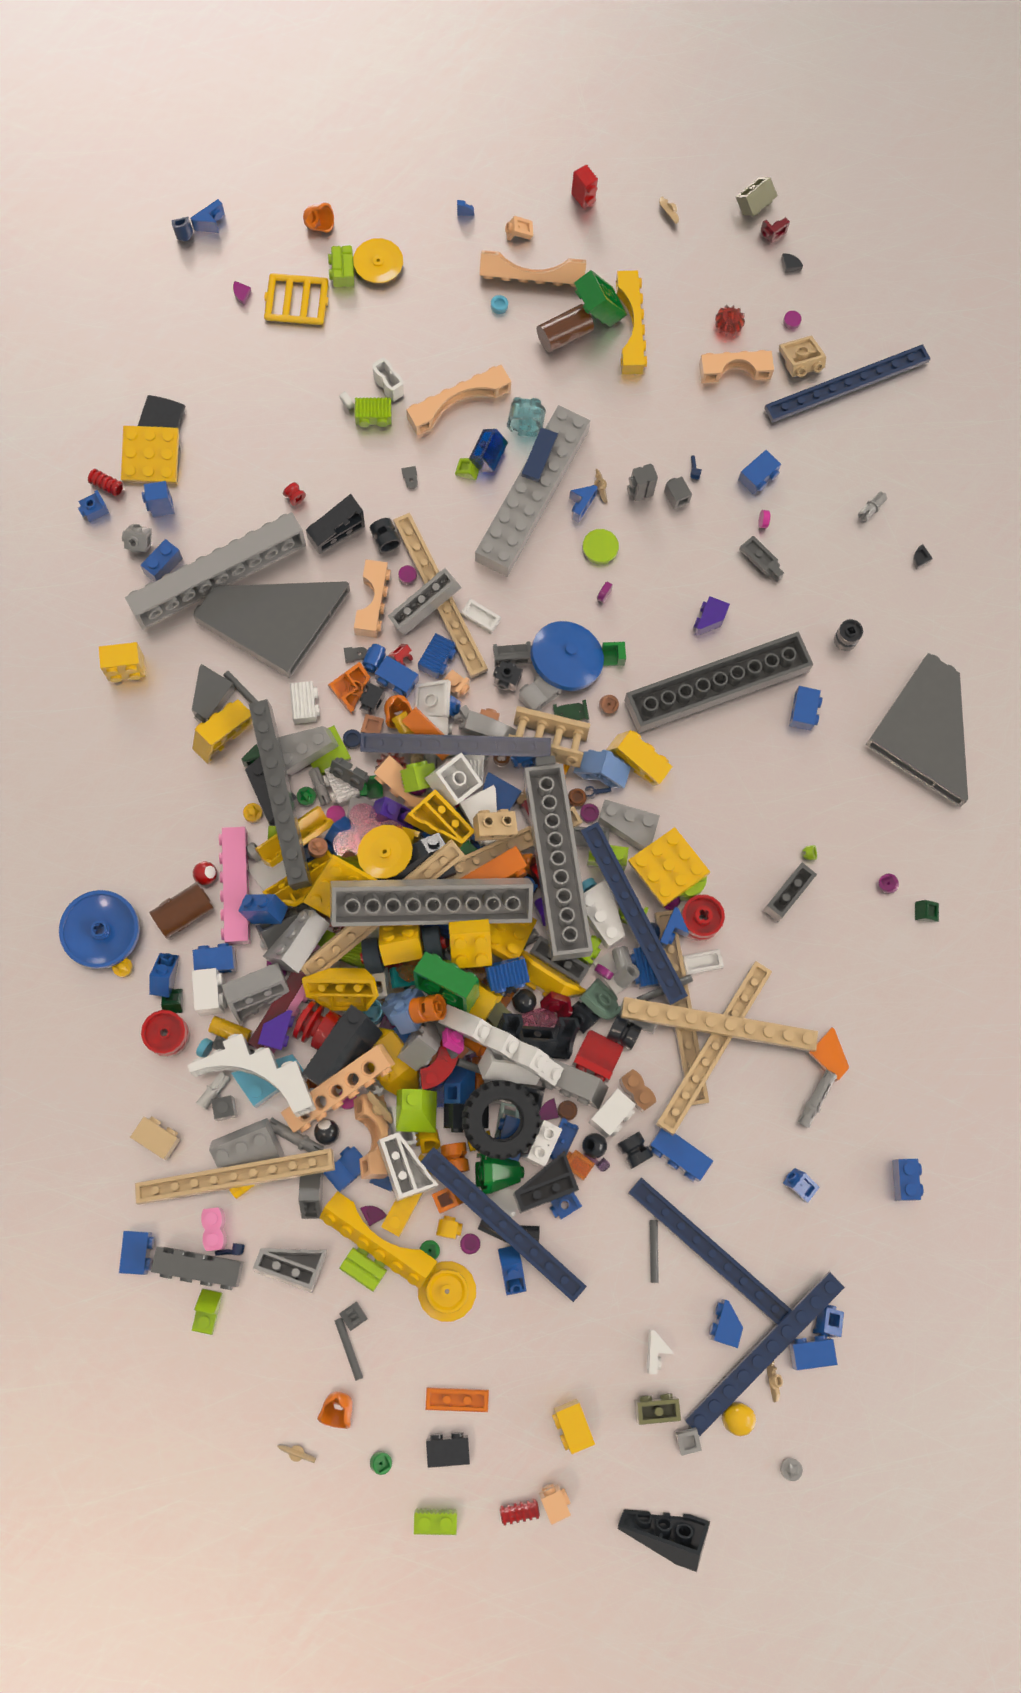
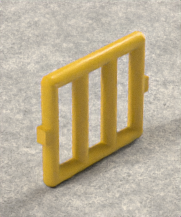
(289, 279)

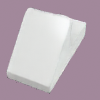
(655, 1346)

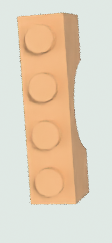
(757, 364)
(368, 619)
(389, 773)
(372, 1163)

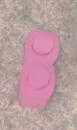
(214, 1235)

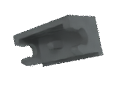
(516, 654)

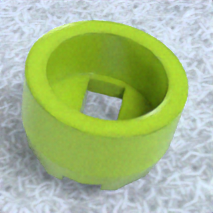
(811, 852)

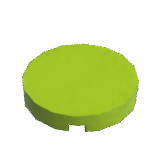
(600, 546)

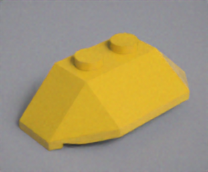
(296, 897)
(548, 979)
(341, 987)
(402, 1075)

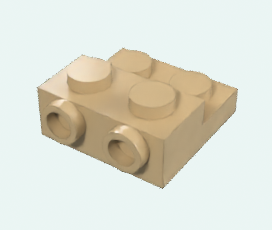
(803, 356)

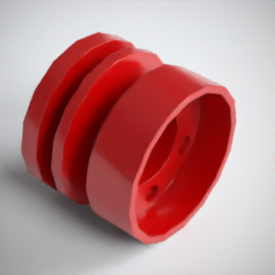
(313, 1024)

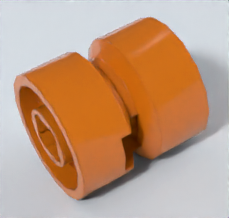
(427, 1008)
(456, 1155)

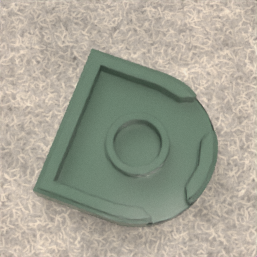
(601, 1000)

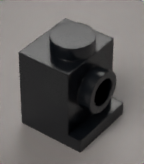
(371, 699)

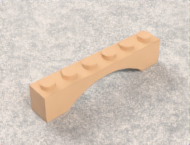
(496, 265)
(490, 384)

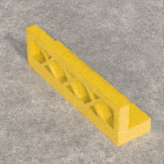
(310, 825)

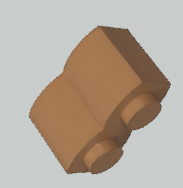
(633, 1085)

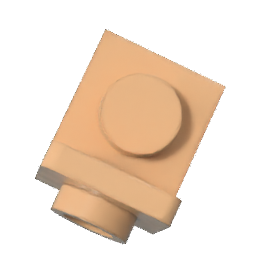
(519, 227)
(458, 684)

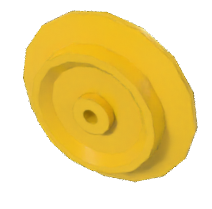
(378, 260)
(384, 851)
(461, 1292)

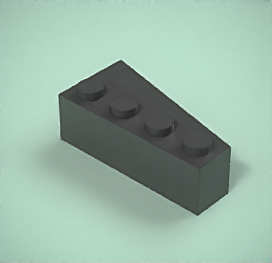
(197, 1266)

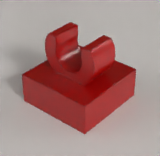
(401, 652)

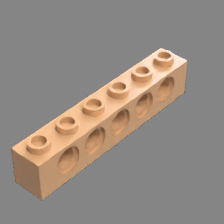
(377, 1055)

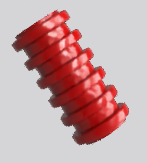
(105, 482)
(519, 1512)

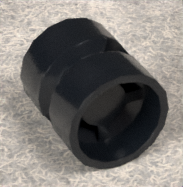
(385, 535)
(848, 635)
(624, 1032)
(635, 1150)

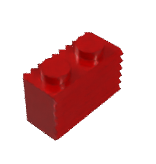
(584, 186)

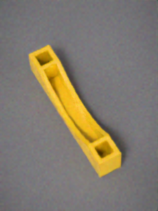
(628, 292)
(409, 1263)

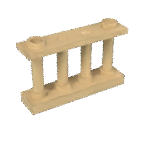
(556, 725)

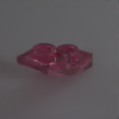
(540, 1018)

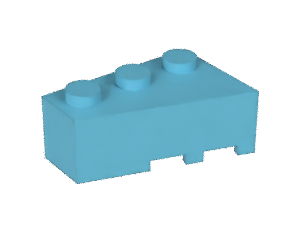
(256, 1088)

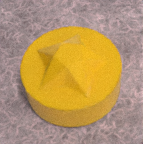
(252, 813)
(123, 968)

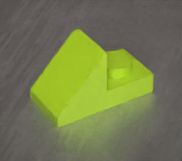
(206, 1311)

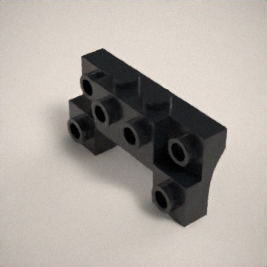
(555, 1041)

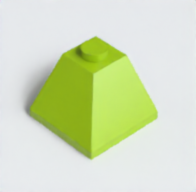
(416, 1110)

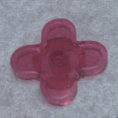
(362, 820)

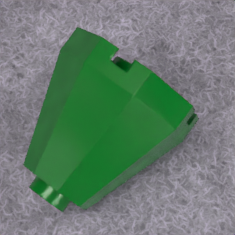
(496, 1173)

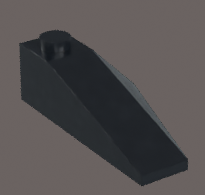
(422, 851)
(346, 1042)
(672, 1537)

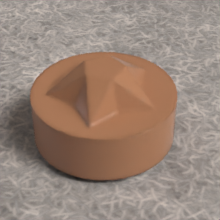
(609, 704)
(317, 847)

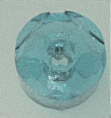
(526, 416)

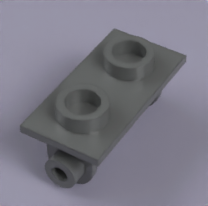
(341, 769)

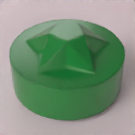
(306, 796)
(431, 1248)
(380, 1463)

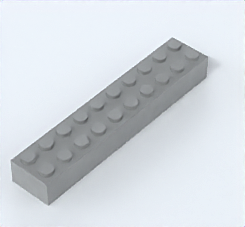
(529, 498)
(218, 568)
(557, 862)
(430, 901)

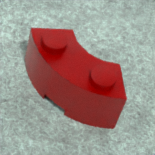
(438, 1070)

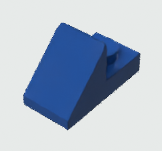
(206, 218)
(583, 499)
(674, 924)

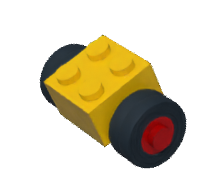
(400, 945)

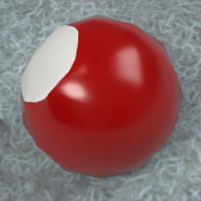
(204, 873)

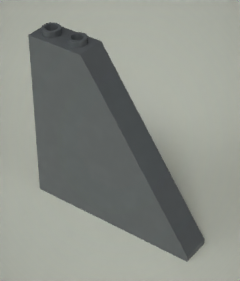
(272, 620)
(927, 731)

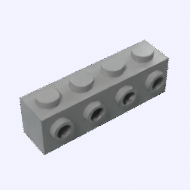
(424, 601)

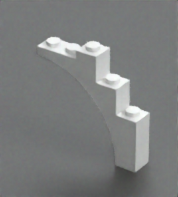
(503, 1044)
(262, 1063)

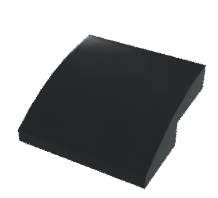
(161, 412)

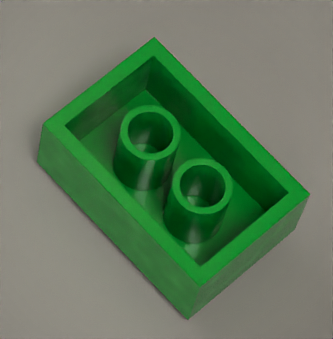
(599, 299)
(447, 979)

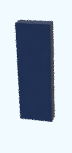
(539, 454)

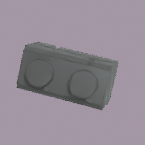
(642, 482)

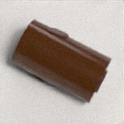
(565, 328)
(181, 910)

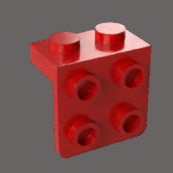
(598, 1055)

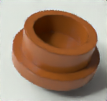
(577, 797)
(567, 1110)

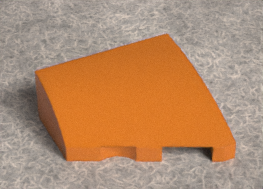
(350, 686)
(830, 1054)

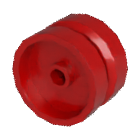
(712, 915)
(162, 1022)

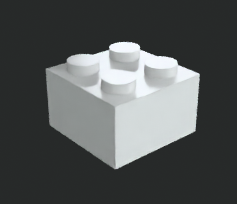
(454, 780)
(208, 992)
(612, 1113)

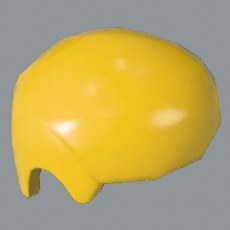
(739, 1419)

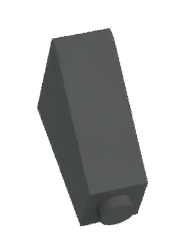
(210, 694)
(311, 1196)

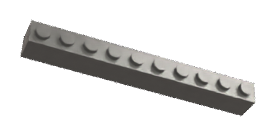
(280, 795)

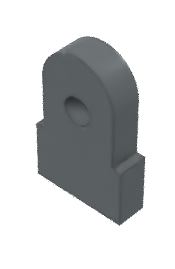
(410, 473)
(351, 654)

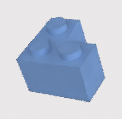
(603, 767)
(397, 1010)

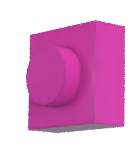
(453, 1040)

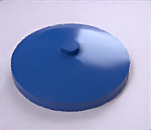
(567, 655)
(99, 929)

